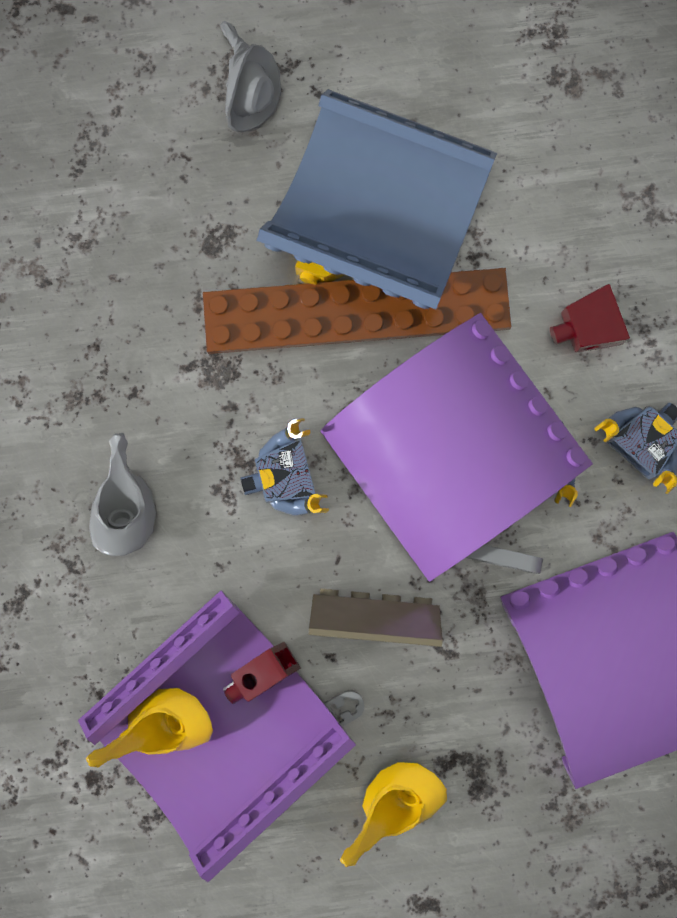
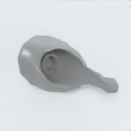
(251, 83)
(123, 507)

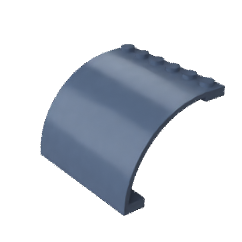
(380, 200)

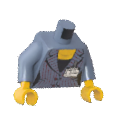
(646, 441)
(285, 474)

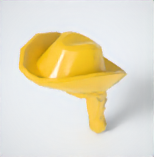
(153, 730)
(395, 804)

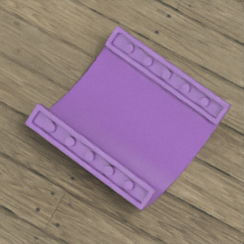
(455, 446)
(606, 656)
(259, 749)

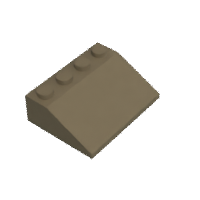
(375, 619)

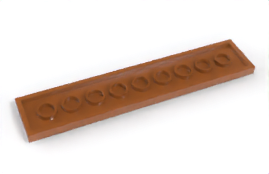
(346, 313)

